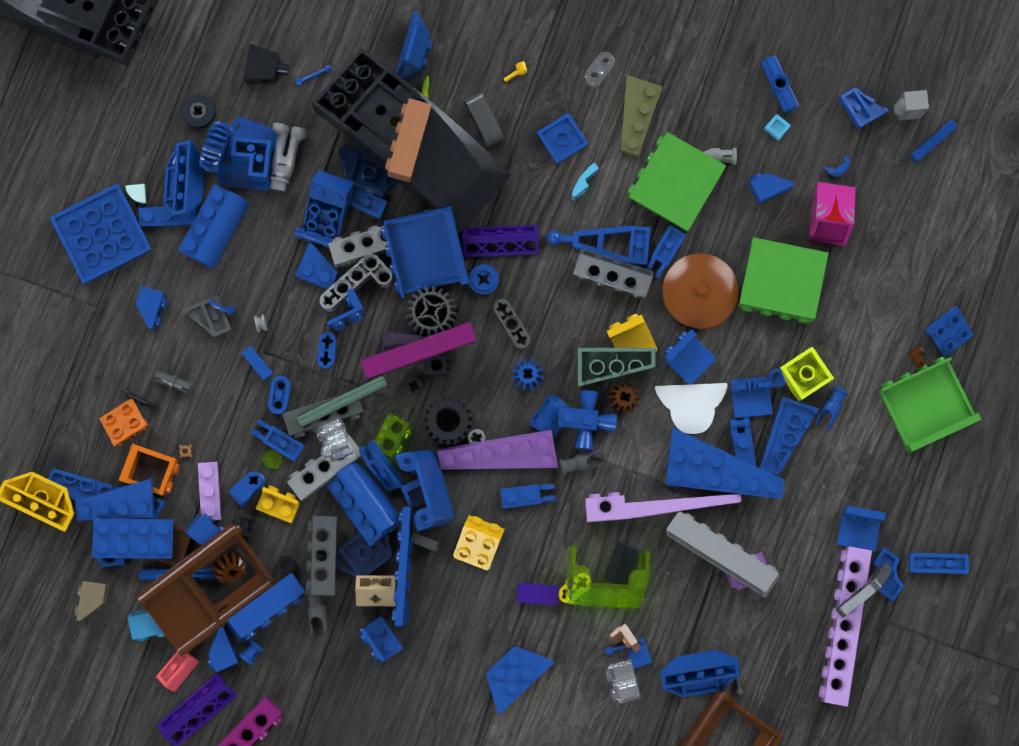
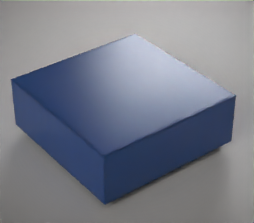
(639, 658)

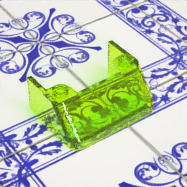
(582, 592)

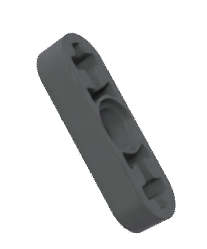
(500, 315)

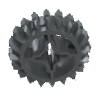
(439, 307)

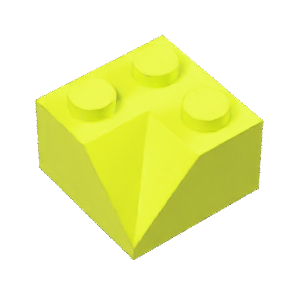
(806, 374)

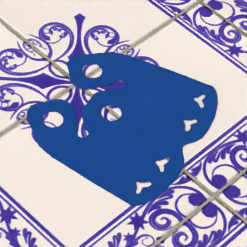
(237, 170)

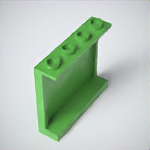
(676, 181)
(783, 280)
(927, 404)

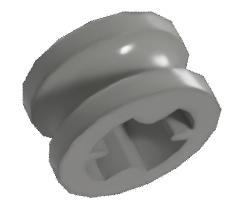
(261, 323)
(478, 432)

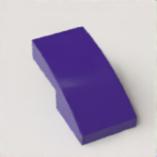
(537, 593)

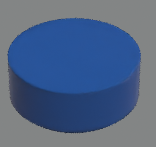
(776, 378)

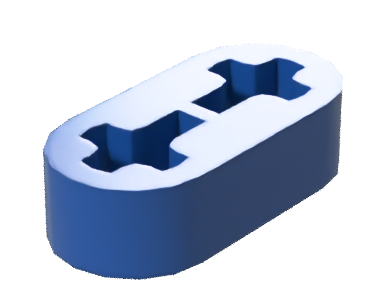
(322, 349)

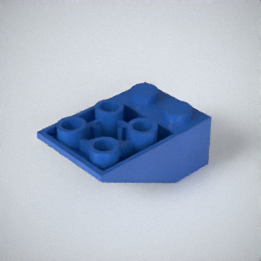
(327, 204)

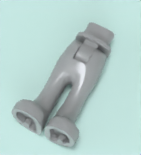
(282, 165)

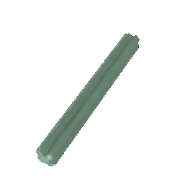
(342, 401)

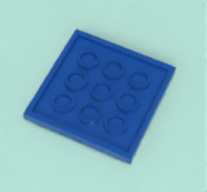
(101, 234)

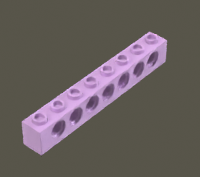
(841, 695)

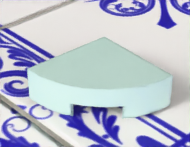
(137, 193)

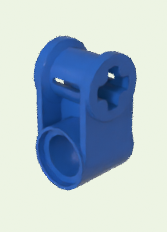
(245, 490)

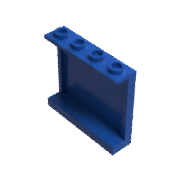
(424, 250)

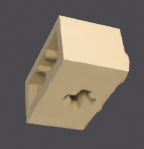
(375, 590)

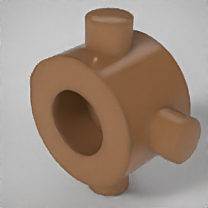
(185, 451)

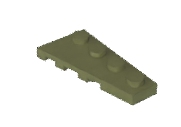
(638, 111)

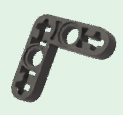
(874, 583)

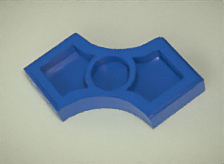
(892, 585)

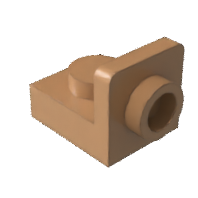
(623, 634)

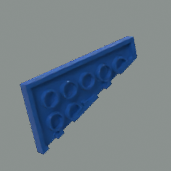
(709, 468)

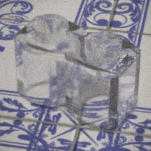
(335, 439)
(623, 682)

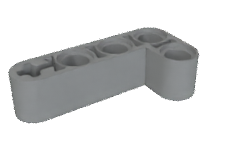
(347, 280)

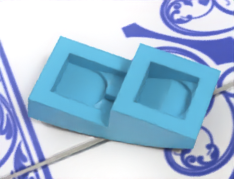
(581, 185)

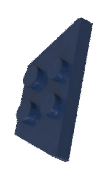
(364, 173)
(361, 559)

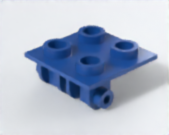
(949, 331)
(751, 397)

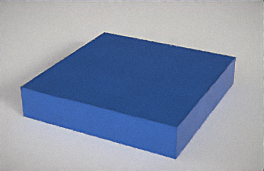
(562, 138)

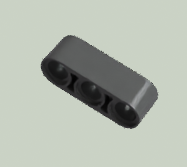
(484, 120)

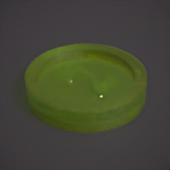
(272, 459)

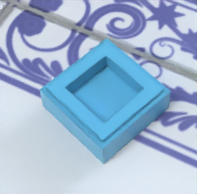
(777, 127)

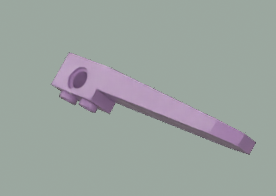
(620, 510)

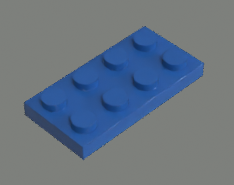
(132, 538)

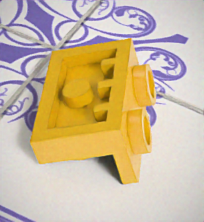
(277, 504)

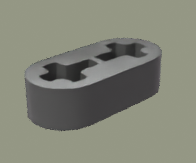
(424, 542)

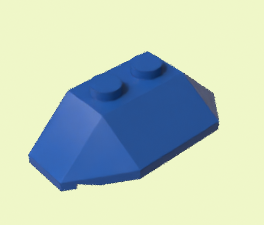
(414, 50)
(183, 179)
(699, 673)

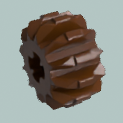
(626, 391)
(229, 567)

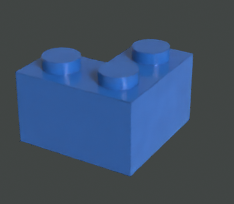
(257, 153)

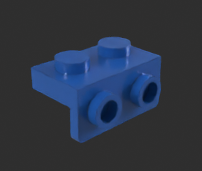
(547, 415)

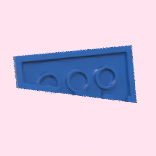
(788, 427)
(120, 503)

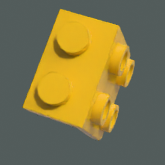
(631, 334)
(478, 542)

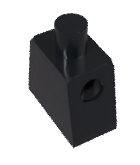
(263, 66)

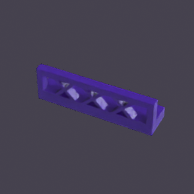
(496, 235)
(193, 708)

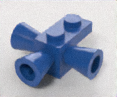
(586, 420)

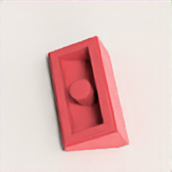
(177, 670)

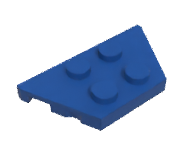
(514, 675)

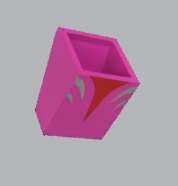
(832, 214)

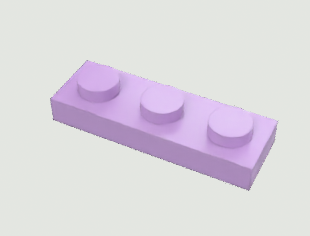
(209, 490)

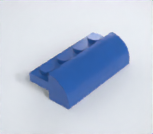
(214, 227)
(364, 502)

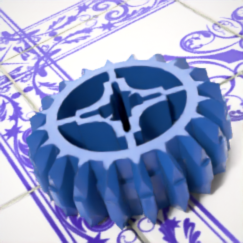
(215, 146)

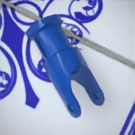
(832, 405)

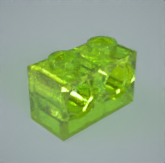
(387, 434)

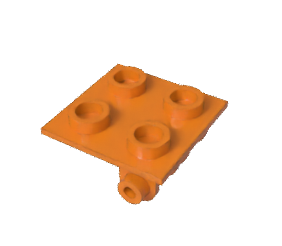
(123, 422)

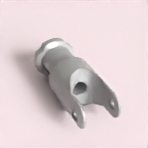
(718, 154)

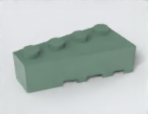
(609, 363)

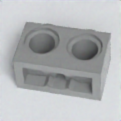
(911, 105)

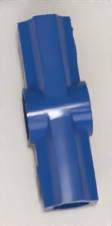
(775, 73)

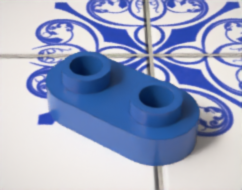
(277, 395)

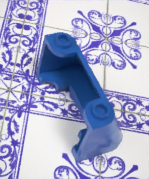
(439, 507)

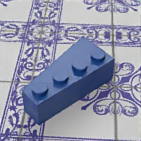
(265, 607)

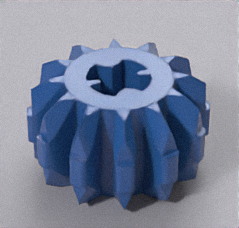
(520, 374)

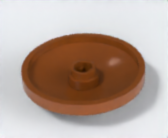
(700, 291)

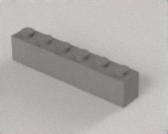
(722, 553)

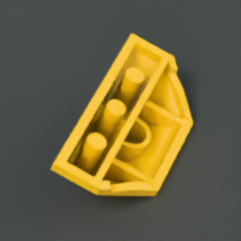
(39, 499)

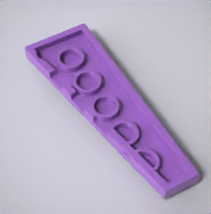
(518, 451)

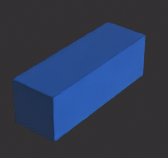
(257, 363)

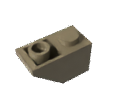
(92, 598)

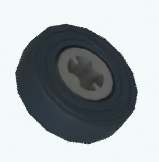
(208, 109)

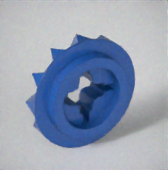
(483, 270)

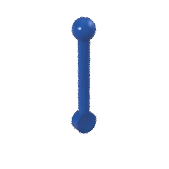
(299, 81)
(609, 650)

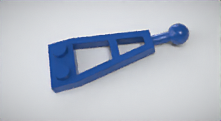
(638, 242)

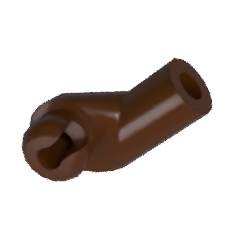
(915, 355)

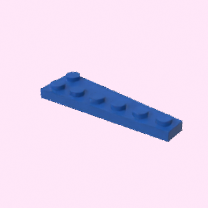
(83, 487)
(401, 613)

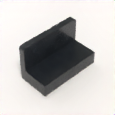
(622, 564)

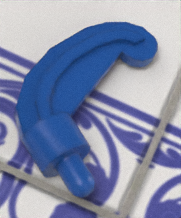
(840, 170)
(230, 310)

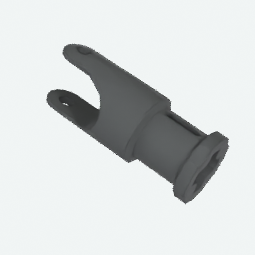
(579, 462)
(315, 610)

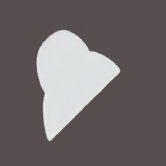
(692, 404)

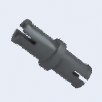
(173, 382)

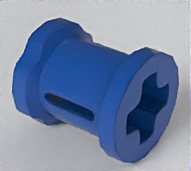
(251, 652)

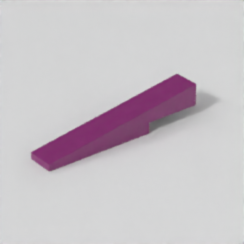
(419, 350)

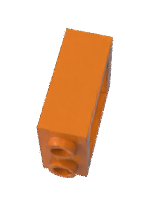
(132, 461)

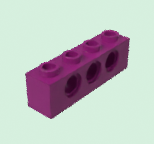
(266, 708)

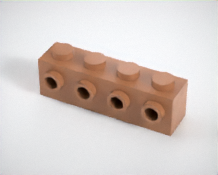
(409, 139)

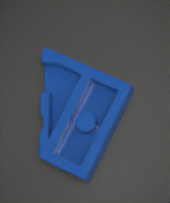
(861, 107)
(316, 269)

